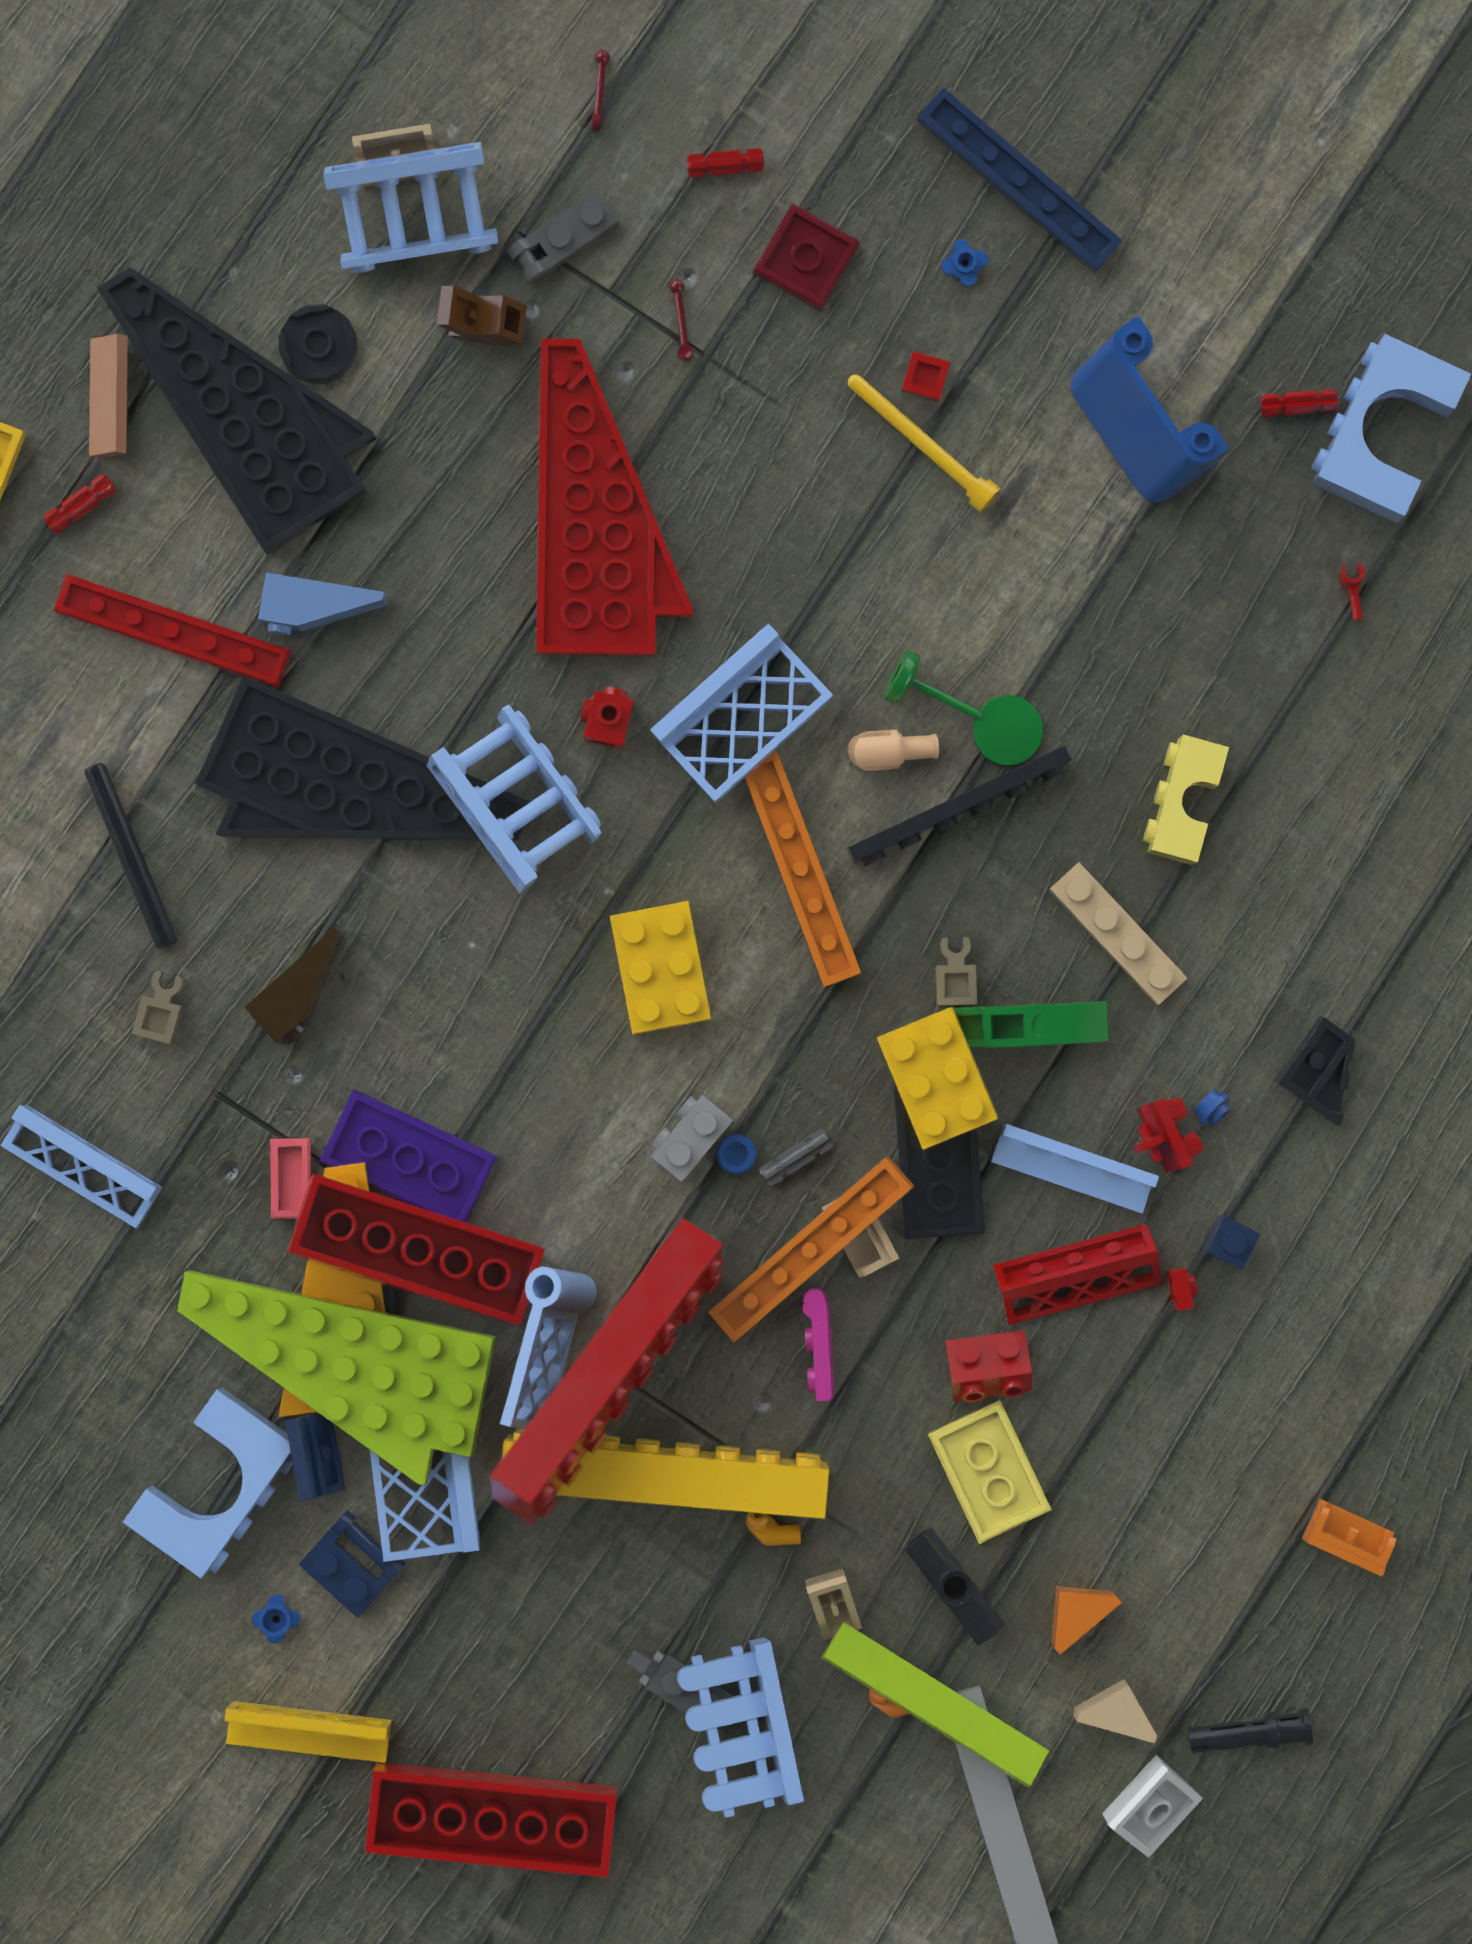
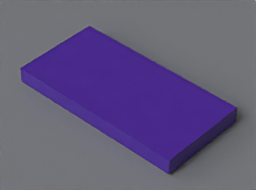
(409, 1157)

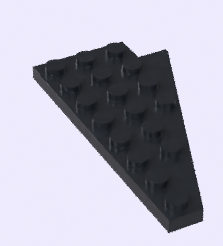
(258, 427)
(326, 778)

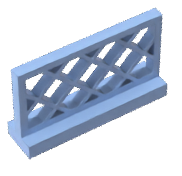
(717, 689)
(461, 1502)

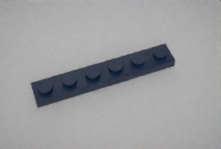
(1019, 180)

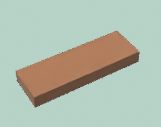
(108, 396)

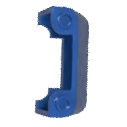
(1134, 422)

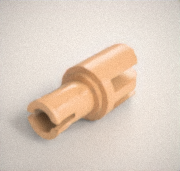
(889, 749)

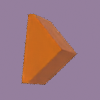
(1077, 1612)

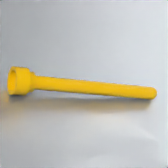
(979, 491)

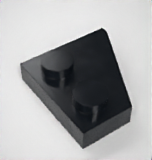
(1320, 1070)

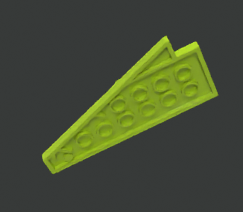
(370, 1372)

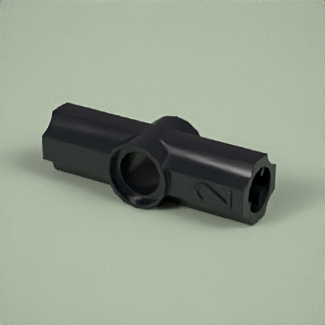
(970, 1605)

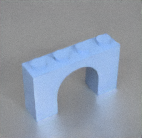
(1390, 372)
(201, 1539)

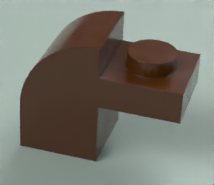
(481, 318)

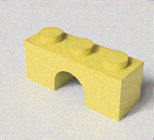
(1174, 832)

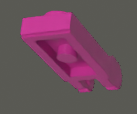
(819, 1341)

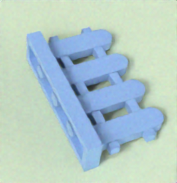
(753, 1747)

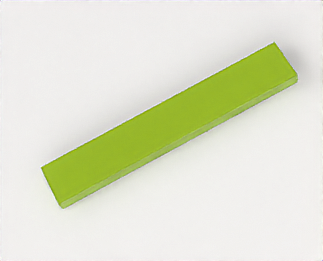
(935, 1704)

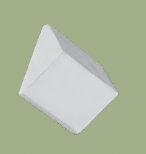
(1151, 1806)

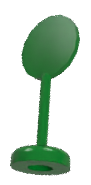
(1003, 729)

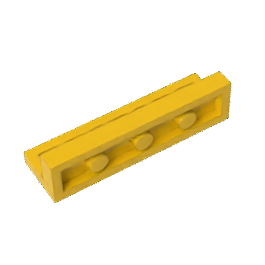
(308, 1731)

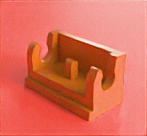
(1350, 1537)

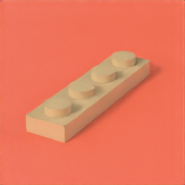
(1118, 934)

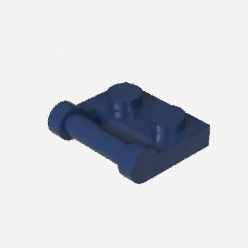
(342, 1573)

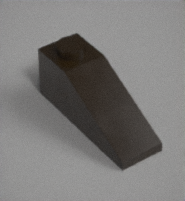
(294, 994)

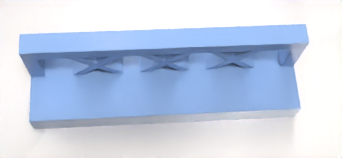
(87, 1153)
(1073, 1168)

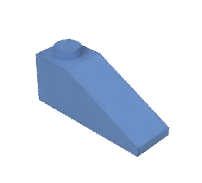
(306, 604)

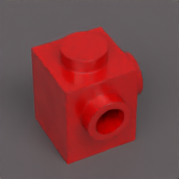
(608, 717)

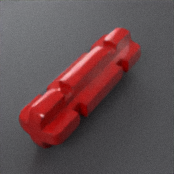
(725, 162)
(1299, 403)
(80, 503)

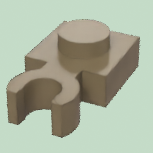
(955, 981)
(157, 1016)

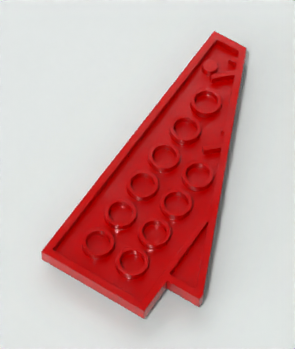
(598, 542)

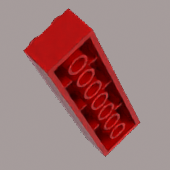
(607, 1373)

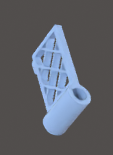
(556, 1302)

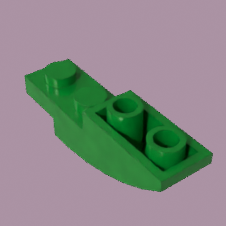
(1034, 1024)

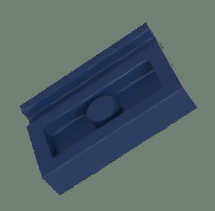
(314, 1456)

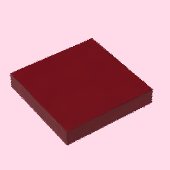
(806, 257)

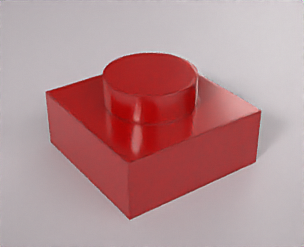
(925, 376)
(1181, 1288)

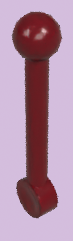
(602, 58)
(685, 351)

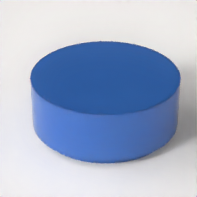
(736, 1154)

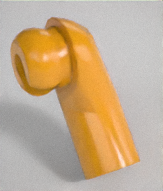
(770, 1532)

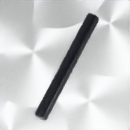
(130, 856)

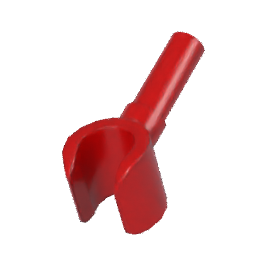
(1352, 586)

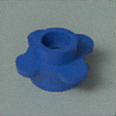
(965, 274)
(264, 1619)

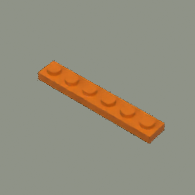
(801, 872)
(811, 1248)

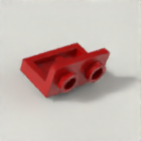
(989, 1366)

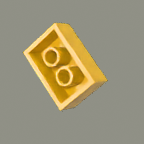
(660, 968)
(937, 1077)

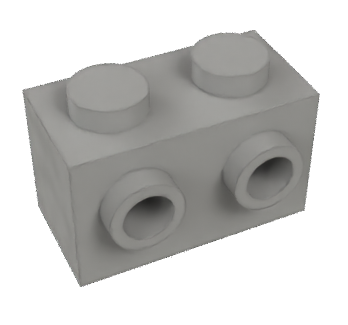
(691, 1138)

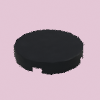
(318, 344)

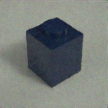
(1230, 1242)

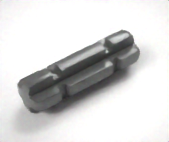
(796, 1157)

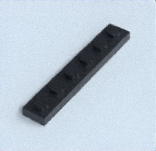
(944, 815)

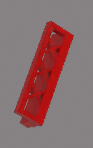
(1077, 1268)

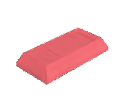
(289, 1175)

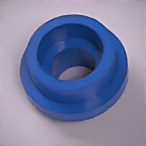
(1213, 1108)

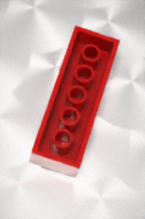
(414, 1250)
(491, 1819)

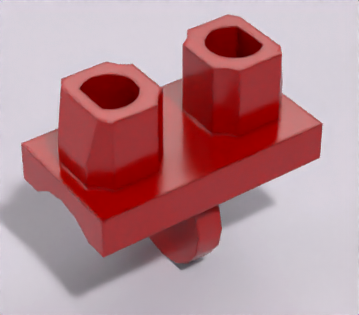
(1162, 1136)

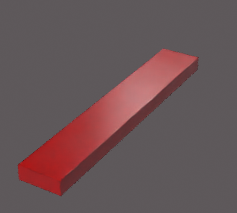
(172, 631)

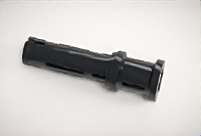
(1268, 1731)

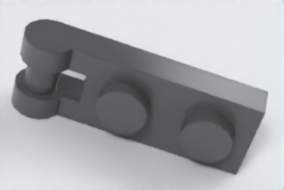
(564, 236)

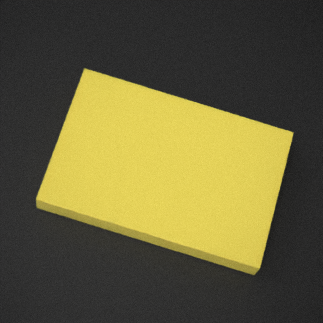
(989, 1471)

